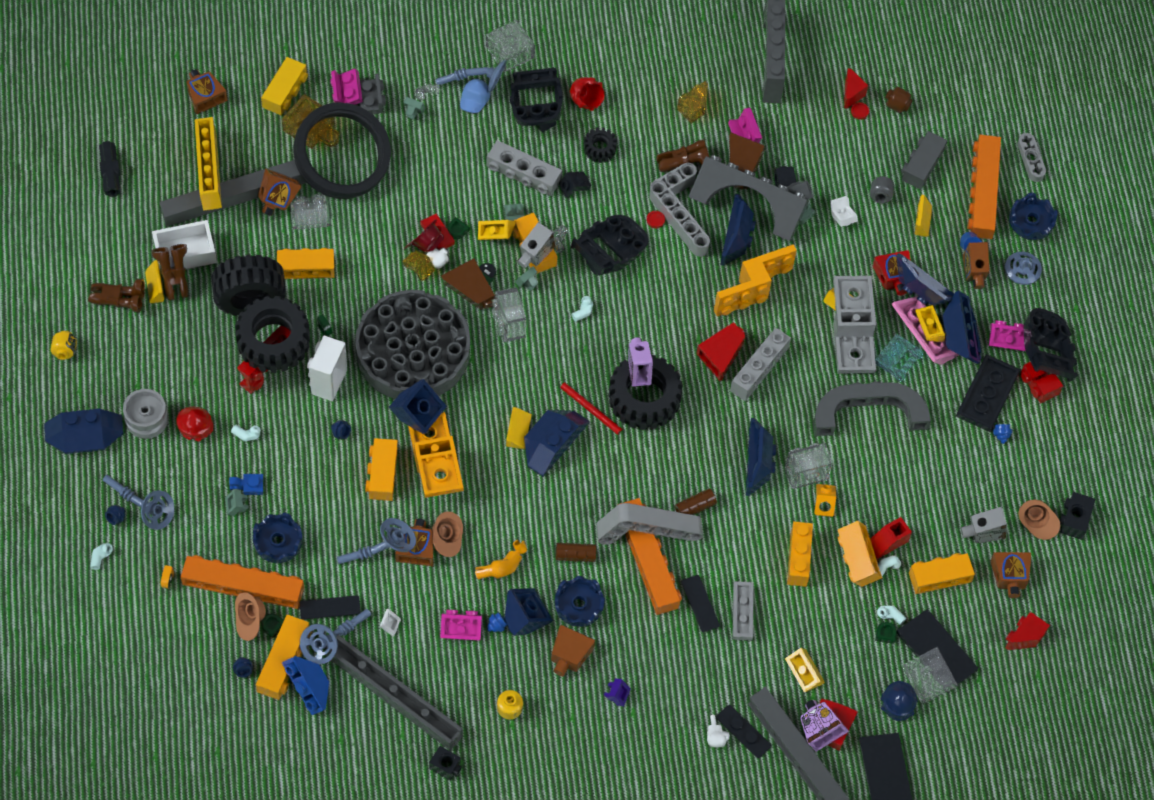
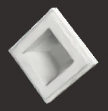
(390, 622)

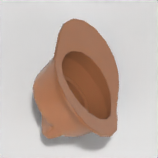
(1039, 519)
(447, 534)
(249, 613)

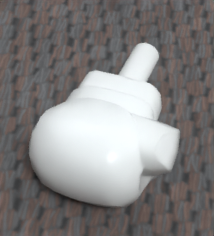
(438, 257)
(715, 735)

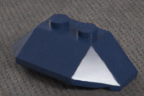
(738, 231)
(921, 283)
(962, 328)
(83, 430)
(551, 438)
(759, 457)

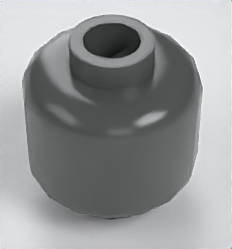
(882, 189)

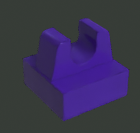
(618, 692)

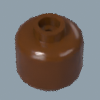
(898, 99)

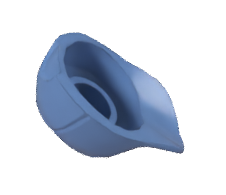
(474, 96)

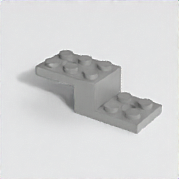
(854, 324)

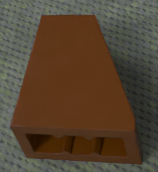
(745, 154)
(470, 284)

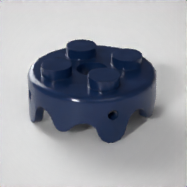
(1037, 208)
(273, 526)
(582, 589)

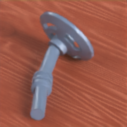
(492, 73)
(1023, 268)
(151, 508)
(395, 540)
(326, 640)

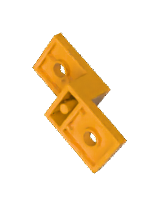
(755, 280)
(434, 456)

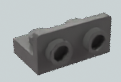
(371, 95)

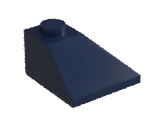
(418, 406)
(525, 611)

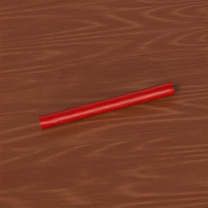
(591, 408)

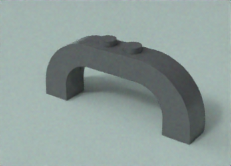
(871, 394)

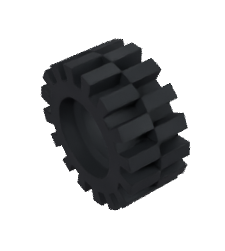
(600, 154)

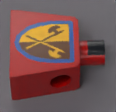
(887, 271)

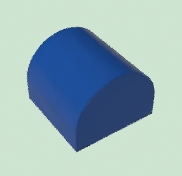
(968, 237)

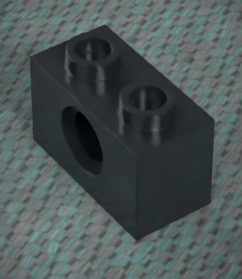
(1072, 525)

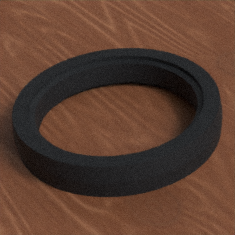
(363, 117)

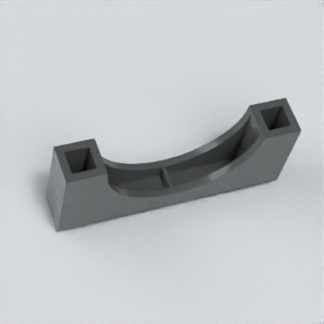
(775, 51)
(787, 207)

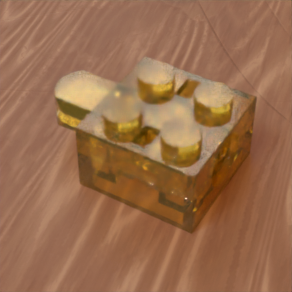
(321, 131)

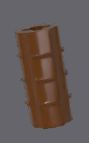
(697, 503)
(576, 552)

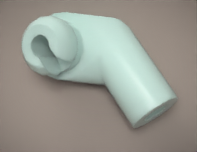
(585, 309)
(246, 435)
(891, 561)
(891, 612)

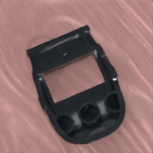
(537, 113)
(620, 235)
(1052, 332)

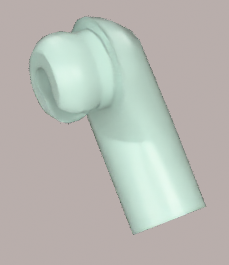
(100, 553)

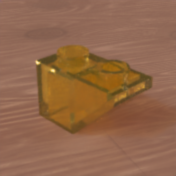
(693, 103)

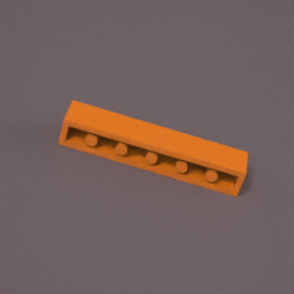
(985, 186)
(653, 569)
(235, 579)

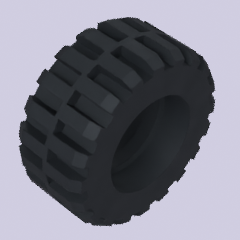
(245, 280)
(270, 312)
(646, 413)

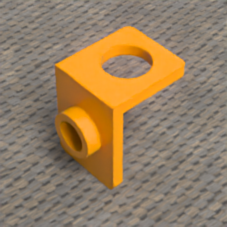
(825, 493)

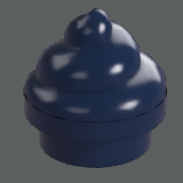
(341, 429)
(115, 514)
(242, 667)

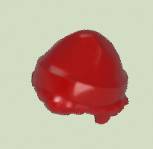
(587, 93)
(194, 423)

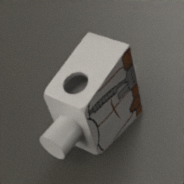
(536, 246)
(986, 526)

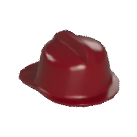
(428, 239)

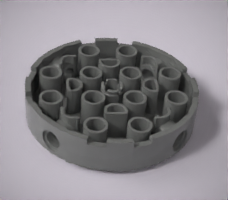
(409, 319)

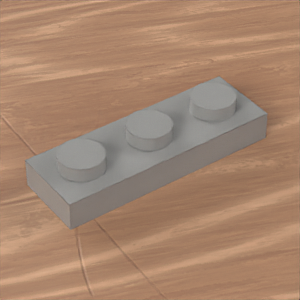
(742, 611)

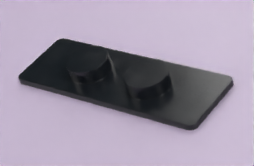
(700, 603)
(329, 607)
(743, 731)

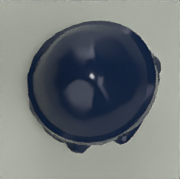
(899, 701)

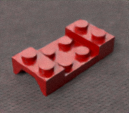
(253, 377)

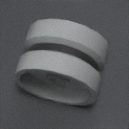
(145, 413)

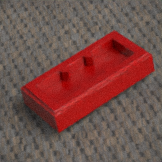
(448, 239)

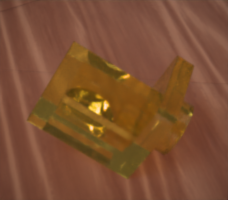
(420, 264)

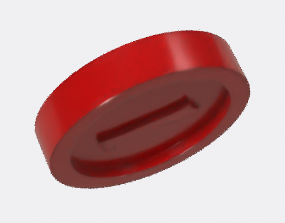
(859, 110)
(655, 219)

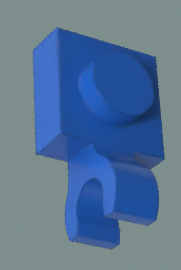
(250, 484)

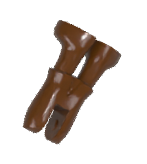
(690, 154)
(175, 274)
(113, 295)

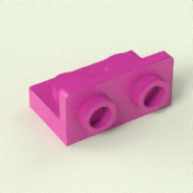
(346, 87)
(746, 126)
(1007, 336)
(461, 626)

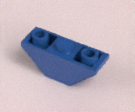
(309, 682)

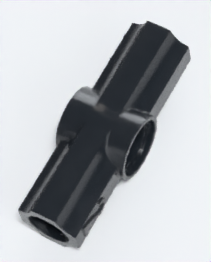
(109, 169)

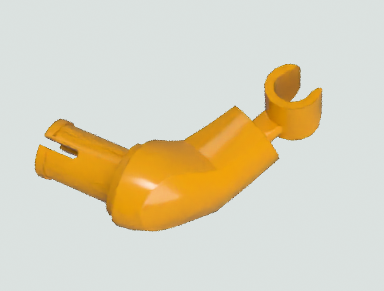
(503, 567)

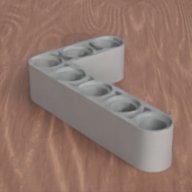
(667, 196)
(647, 520)

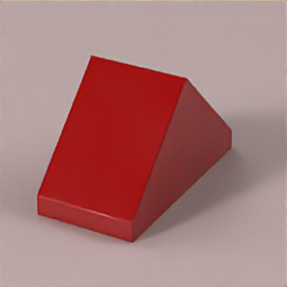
(854, 88)

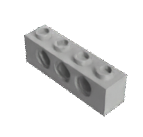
(519, 160)
(760, 364)

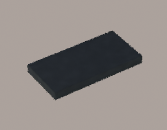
(988, 393)
(927, 633)
(885, 767)

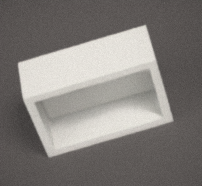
(195, 236)
(327, 368)

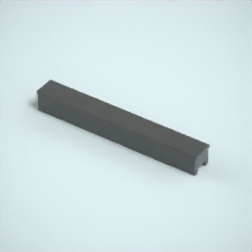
(232, 193)
(396, 694)
(795, 747)

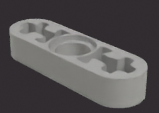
(1030, 164)

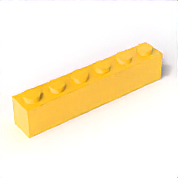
(208, 163)

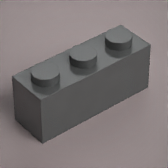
(923, 159)

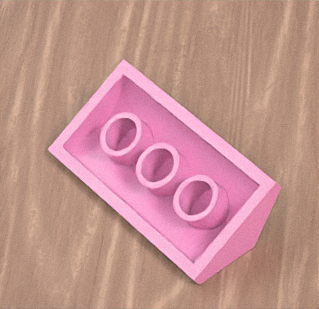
(936, 351)

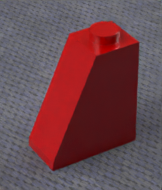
(721, 349)

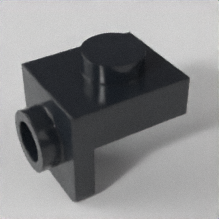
(574, 182)

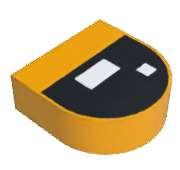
(167, 576)

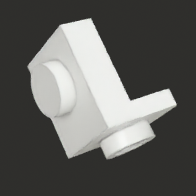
(842, 211)

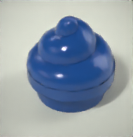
(1002, 432)
(496, 623)

